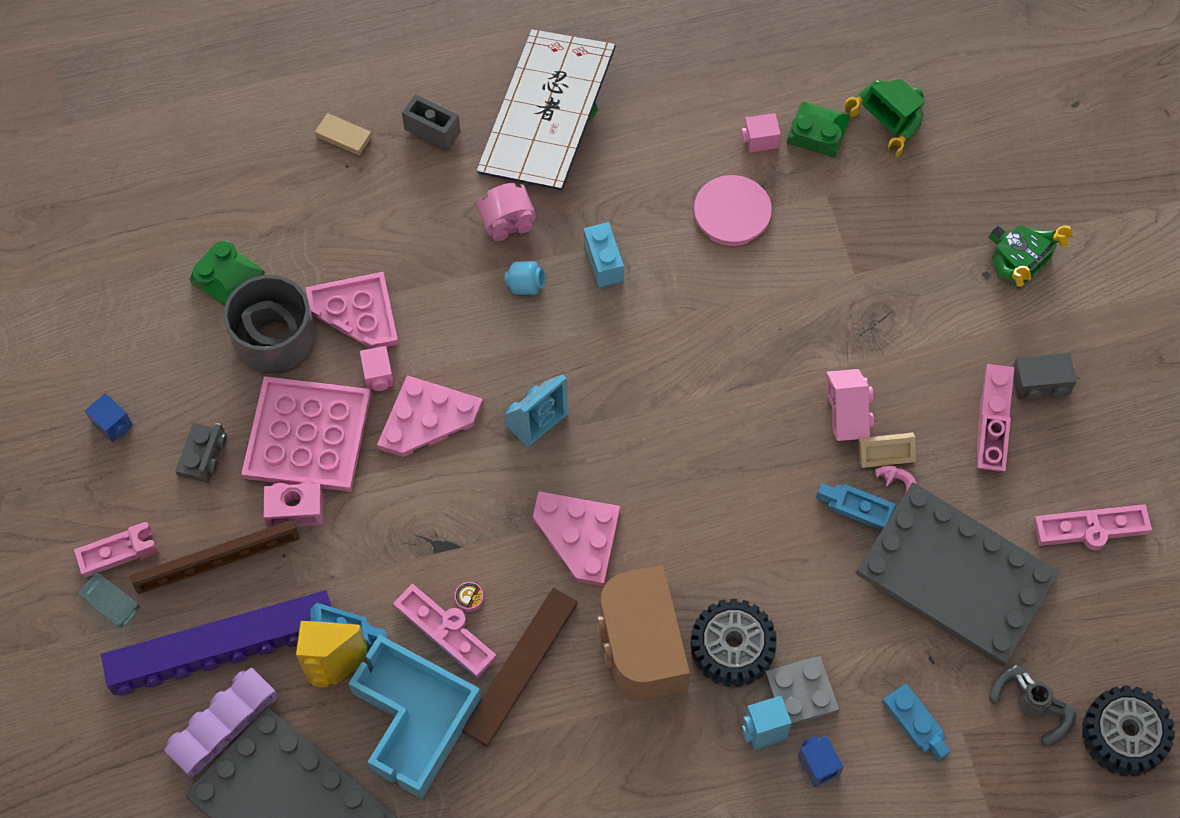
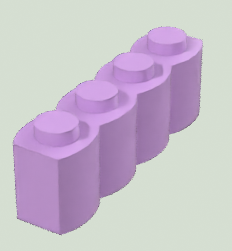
(221, 723)

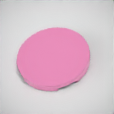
(732, 210)

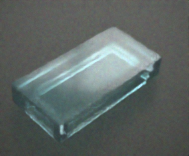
(109, 600)

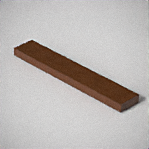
(214, 557)
(520, 667)

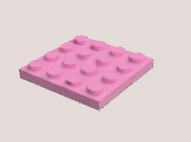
(306, 433)

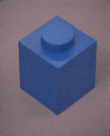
(109, 417)
(820, 760)

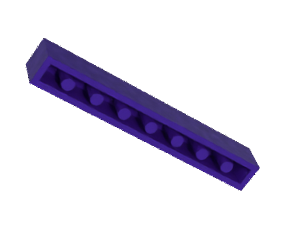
(208, 645)

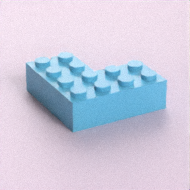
(427, 709)

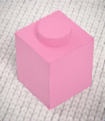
(761, 133)
(377, 368)

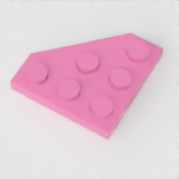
(356, 308)
(426, 415)
(578, 533)

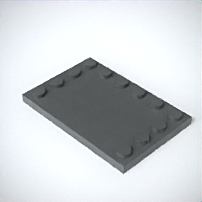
(957, 573)
(279, 775)

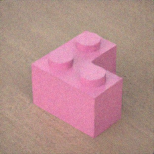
(850, 402)

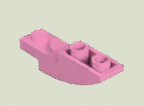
(994, 418)

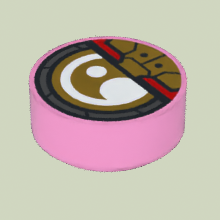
(469, 597)

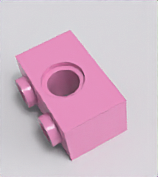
(306, 513)

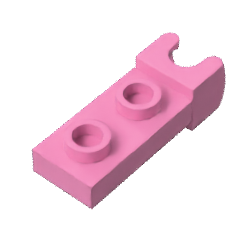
(116, 550)

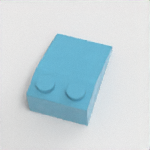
(538, 411)

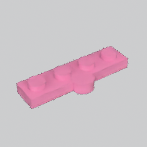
(1092, 526)
(446, 630)

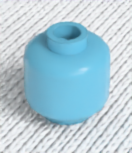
(525, 278)

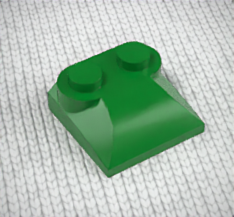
(818, 129)
(223, 271)

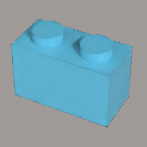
(603, 255)
(766, 723)

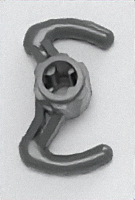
(1035, 701)

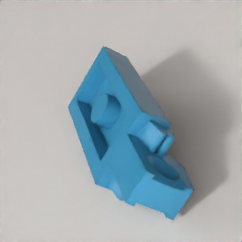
(857, 505)
(328, 614)
(917, 722)

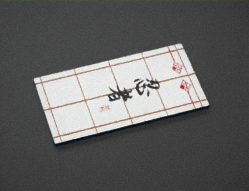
(546, 109)

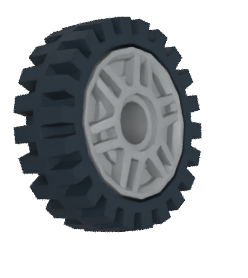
(729, 663)
(1118, 750)

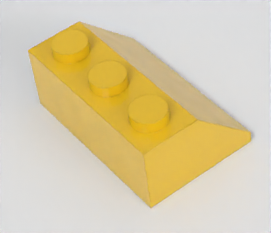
(330, 651)

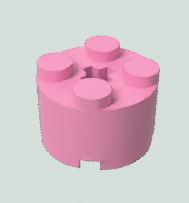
(506, 211)

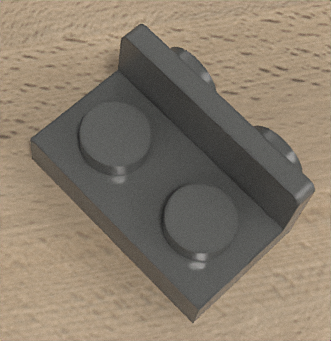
(201, 452)

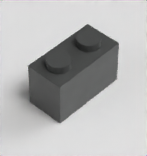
(431, 122)
(1044, 376)

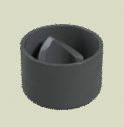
(265, 301)

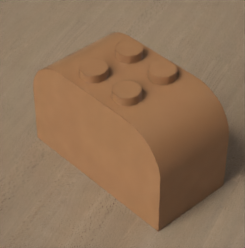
(642, 635)

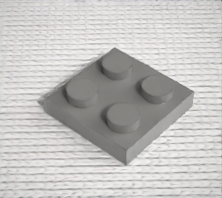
(803, 690)

